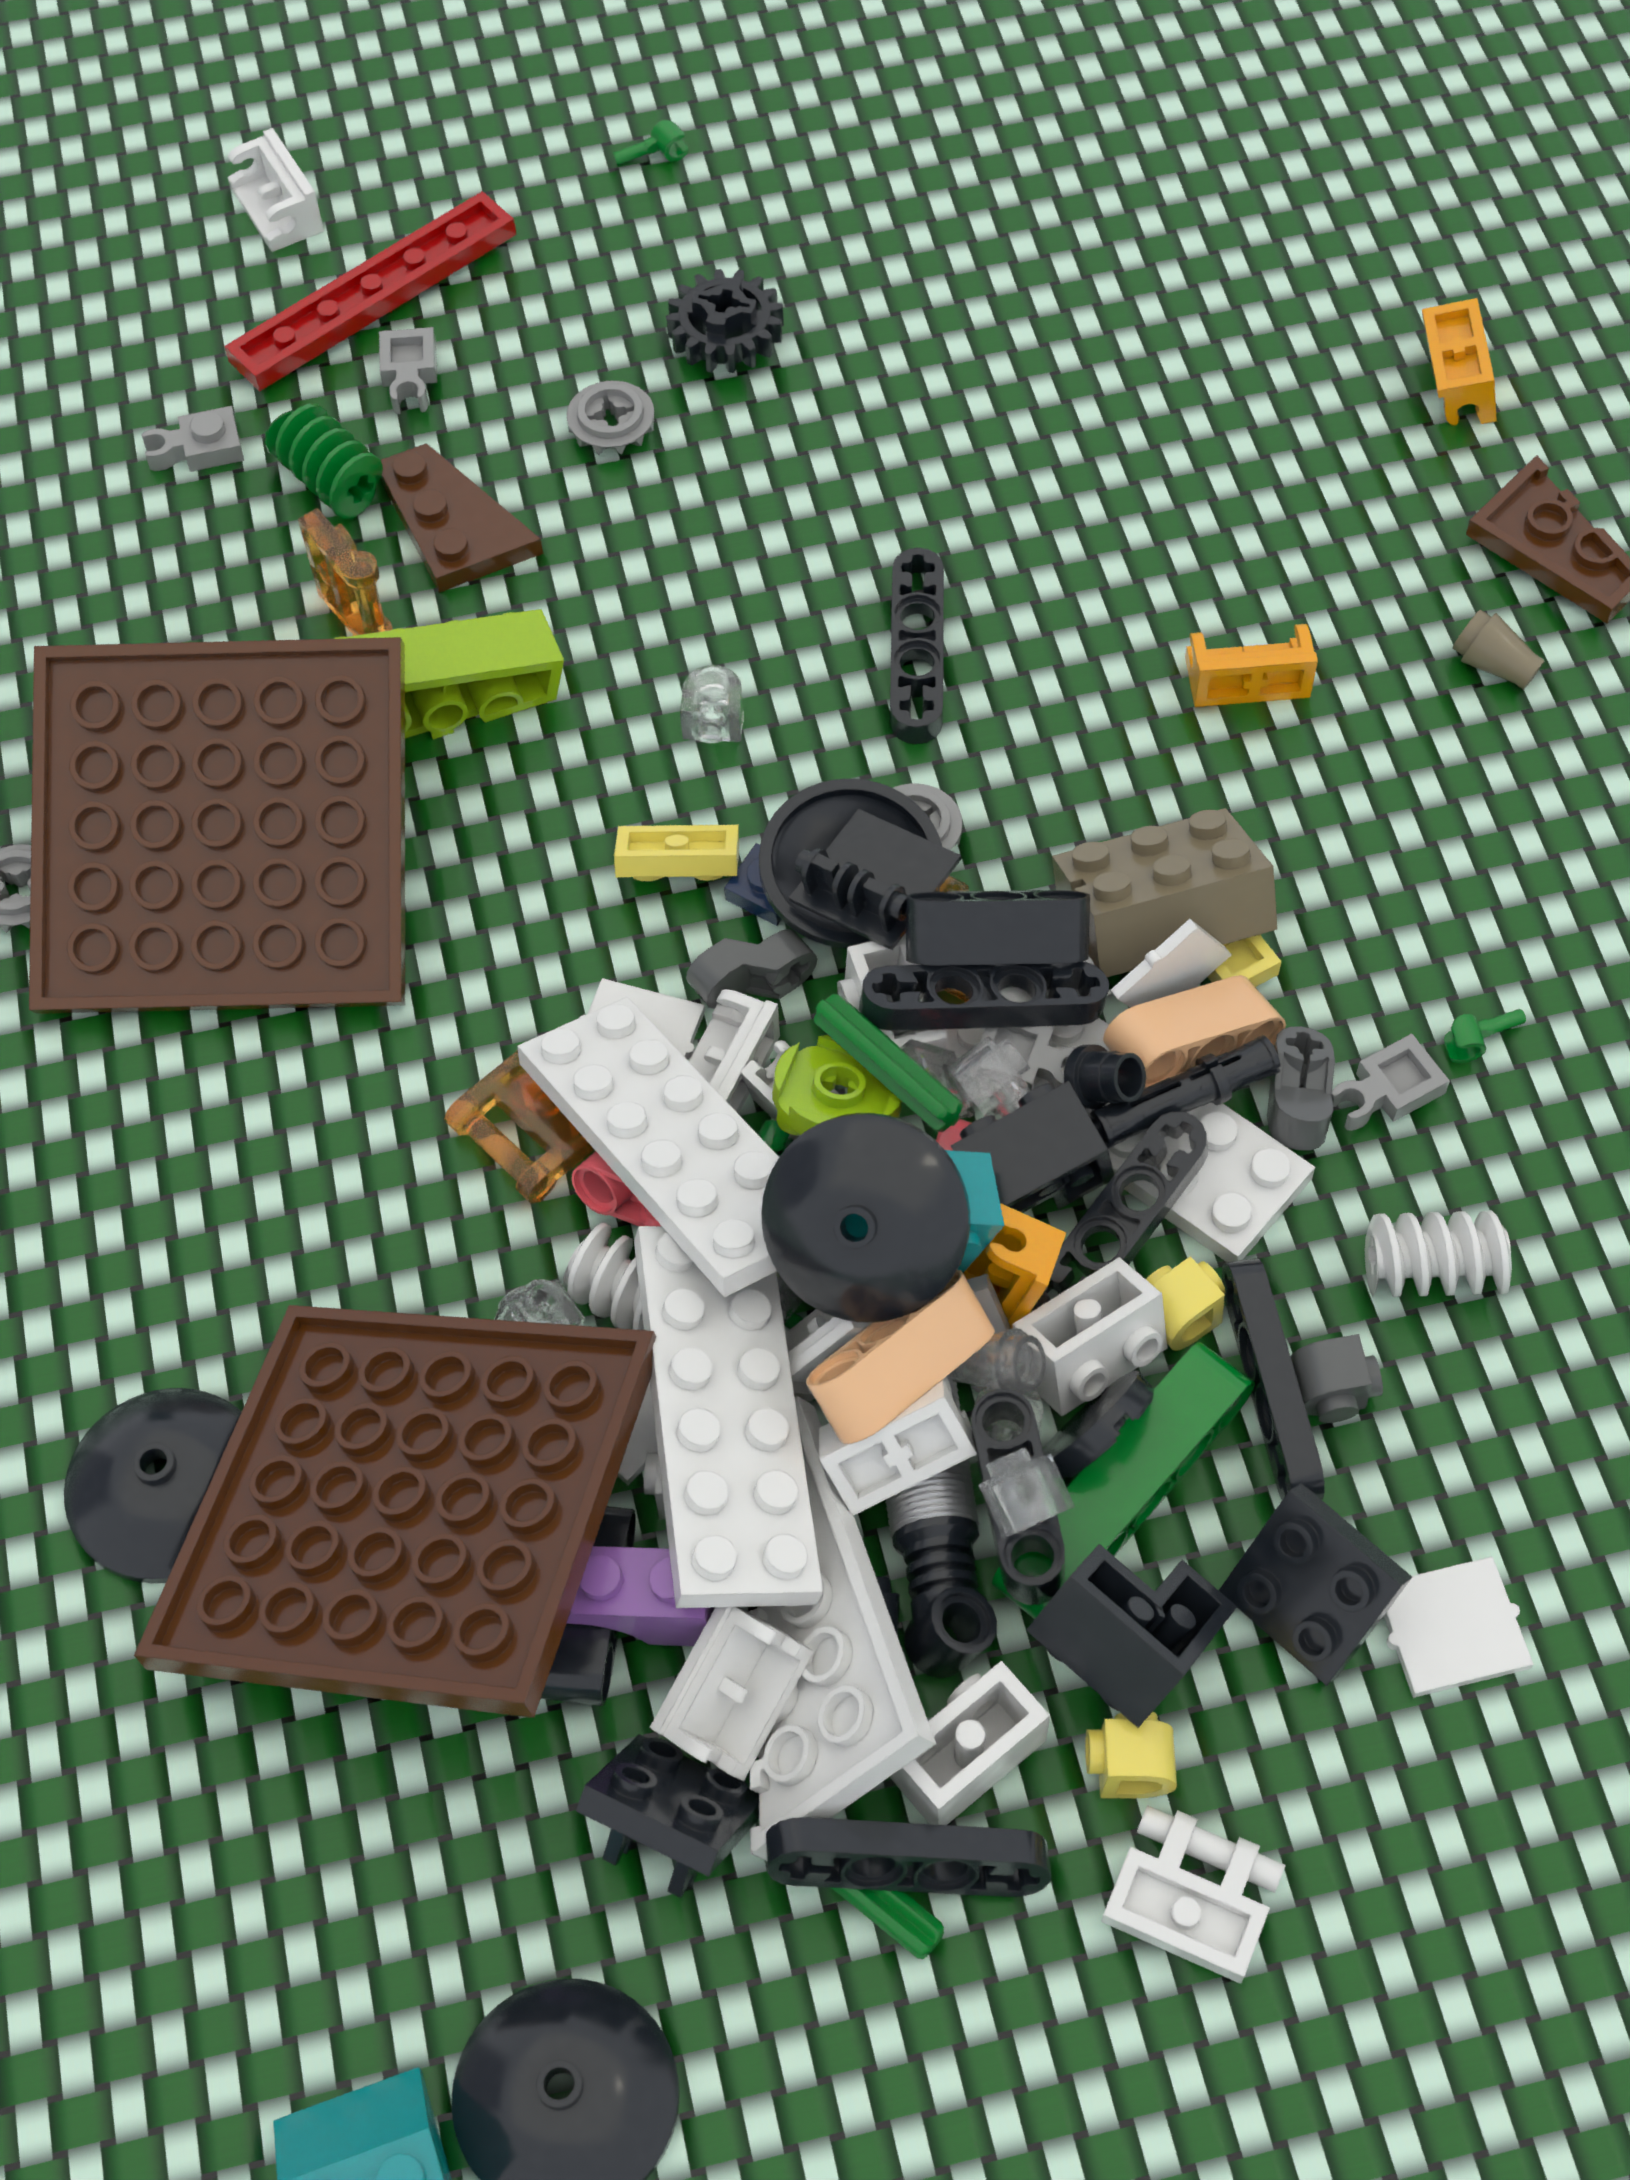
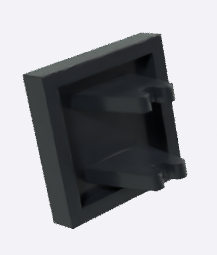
(1314, 1583)
(669, 1806)

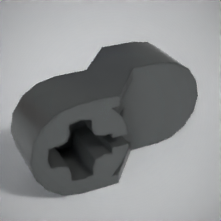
(755, 969)
(1301, 1093)

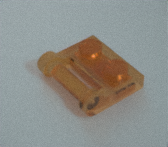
(343, 575)
(535, 1113)

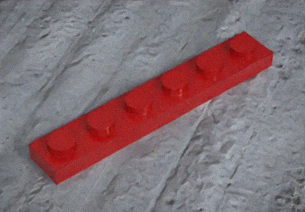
(370, 291)

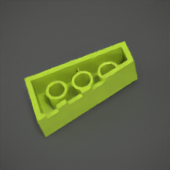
(476, 669)

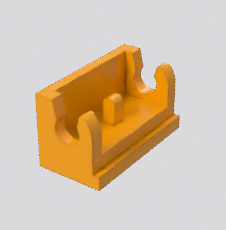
(1460, 359)
(1251, 672)
(1019, 1261)

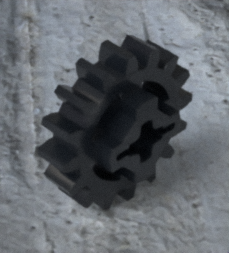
(725, 321)

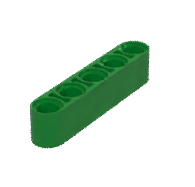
(1145, 1462)

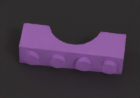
(635, 1595)

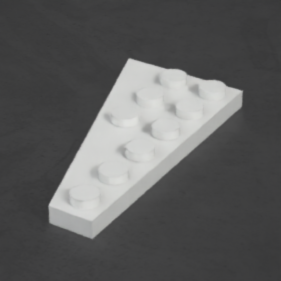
(856, 1701)

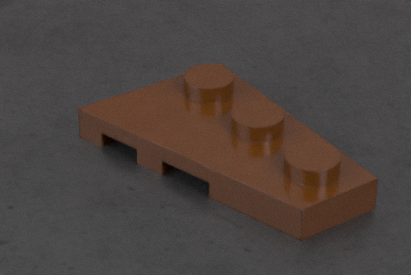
(452, 520)
(1553, 542)

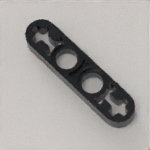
(917, 644)
(982, 987)
(1132, 1226)
(1276, 1389)
(907, 1857)

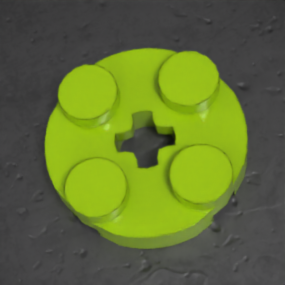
(808, 1075)

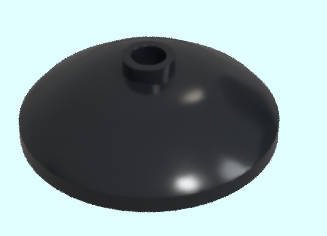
(813, 821)
(902, 1190)
(139, 1519)
(621, 2097)

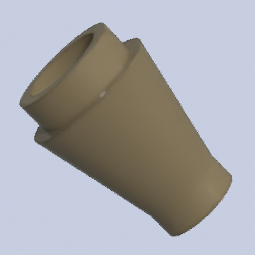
(1497, 649)

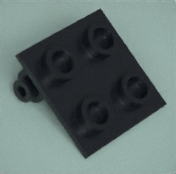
(868, 875)

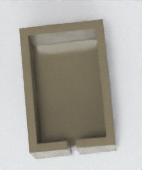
(1163, 877)

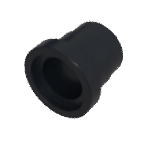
(1104, 1075)

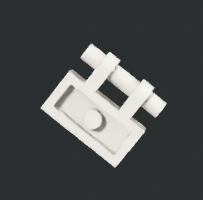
(1186, 1912)

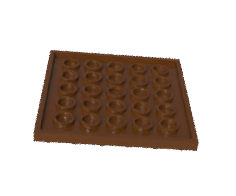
(218, 826)
(404, 1508)

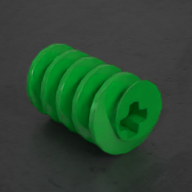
(325, 459)

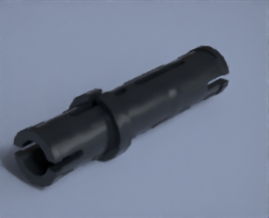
(1209, 1081)

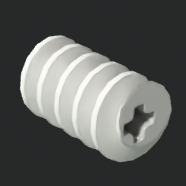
(1437, 1251)
(606, 1278)

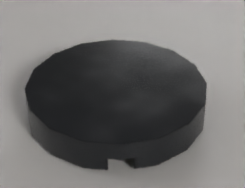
(1098, 1424)

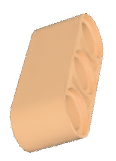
(1191, 1024)
(898, 1361)

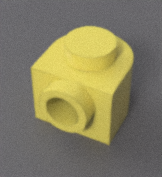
(1191, 1301)
(1132, 1759)

